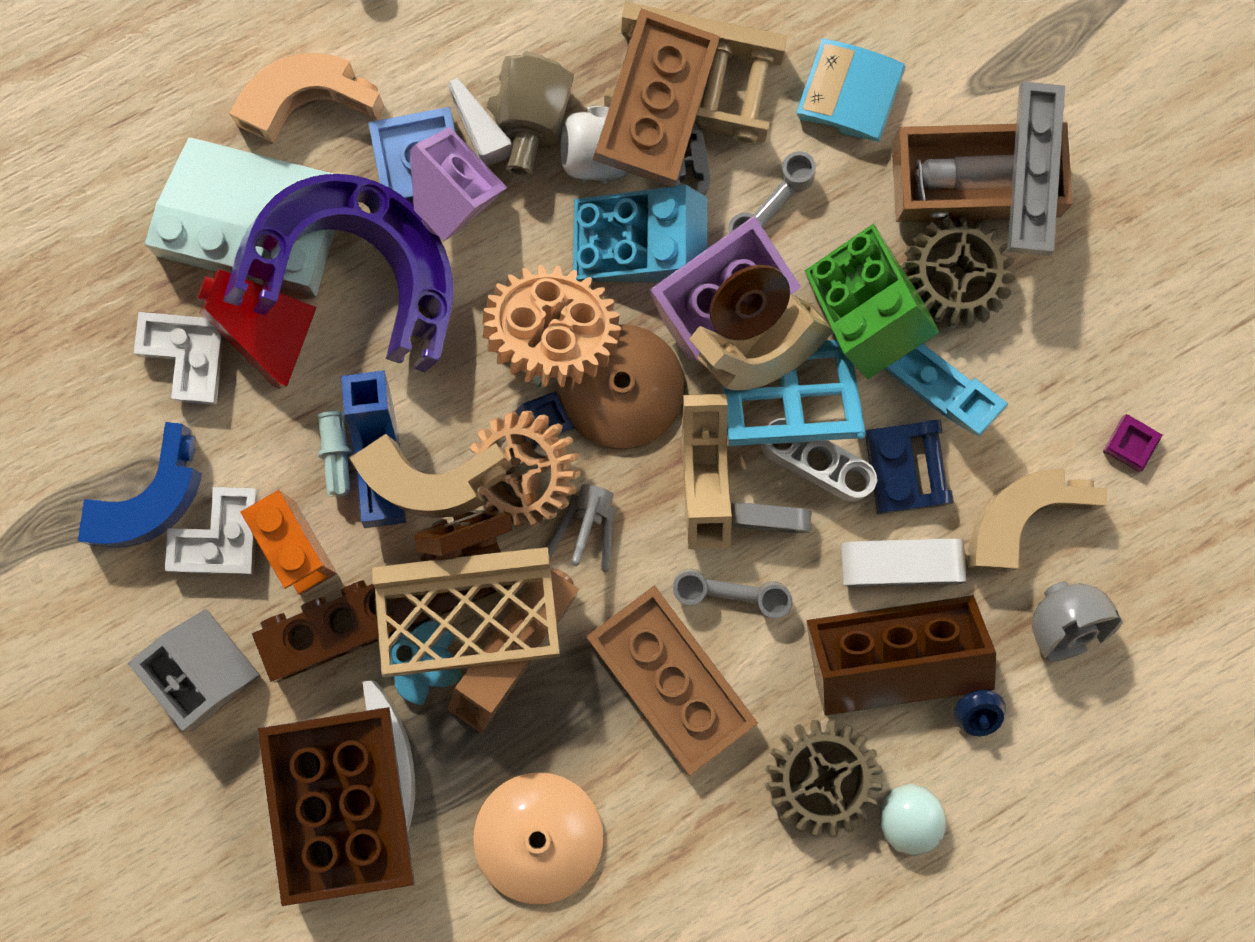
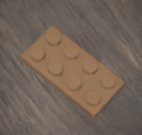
(656, 98)
(672, 680)

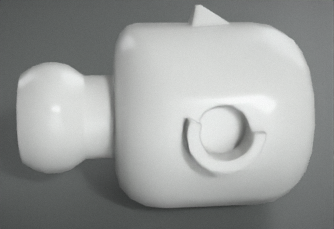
(579, 143)

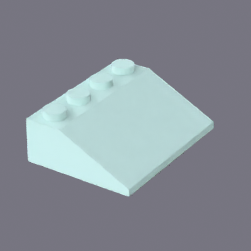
(214, 201)

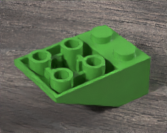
(870, 302)

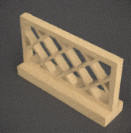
(457, 575)

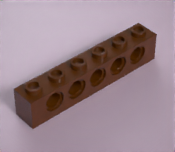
(285, 660)

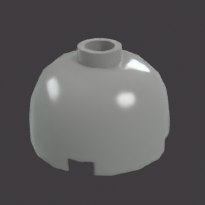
(1072, 618)

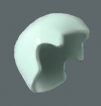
(912, 819)

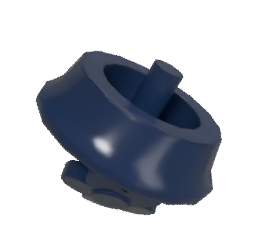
(980, 712)

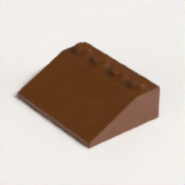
(335, 806)

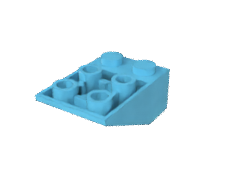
(638, 234)

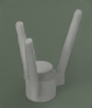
(592, 507)

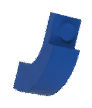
(369, 417)
(154, 509)

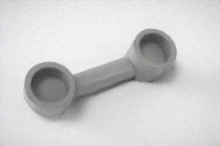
(798, 175)
(772, 597)

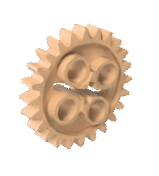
(567, 347)

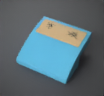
(851, 89)

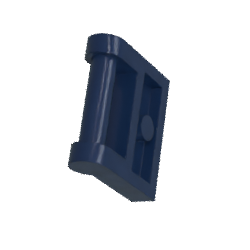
(894, 464)

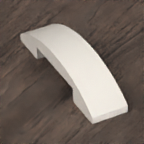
(375, 699)

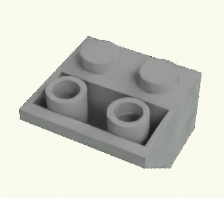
(194, 670)

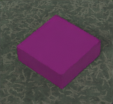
(1132, 443)

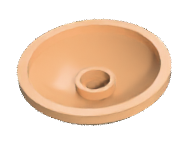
(544, 805)

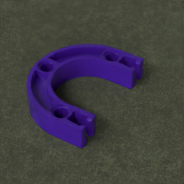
(392, 227)

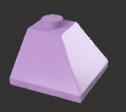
(450, 183)

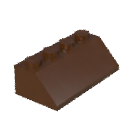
(901, 655)

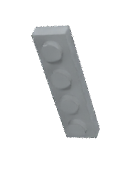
(1036, 168)

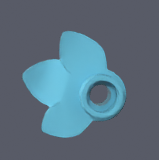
(416, 686)

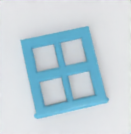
(791, 392)

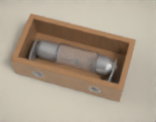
(962, 172)

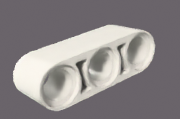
(833, 477)
(903, 562)

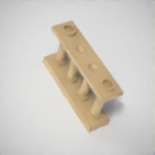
(757, 45)

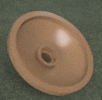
(630, 414)

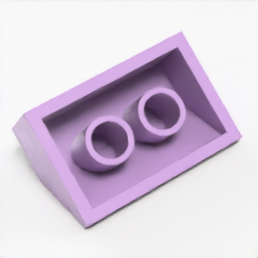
(688, 292)

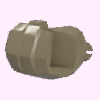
(530, 106)

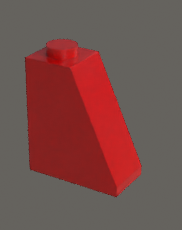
(267, 341)

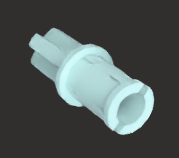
(334, 452)

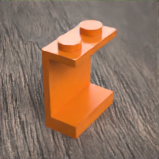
(288, 542)

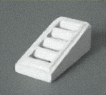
(485, 135)

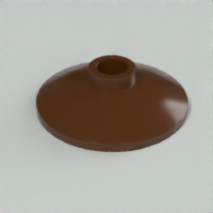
(749, 302)

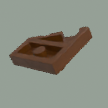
(469, 529)

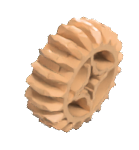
(526, 485)

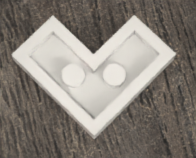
(193, 346)
(223, 548)

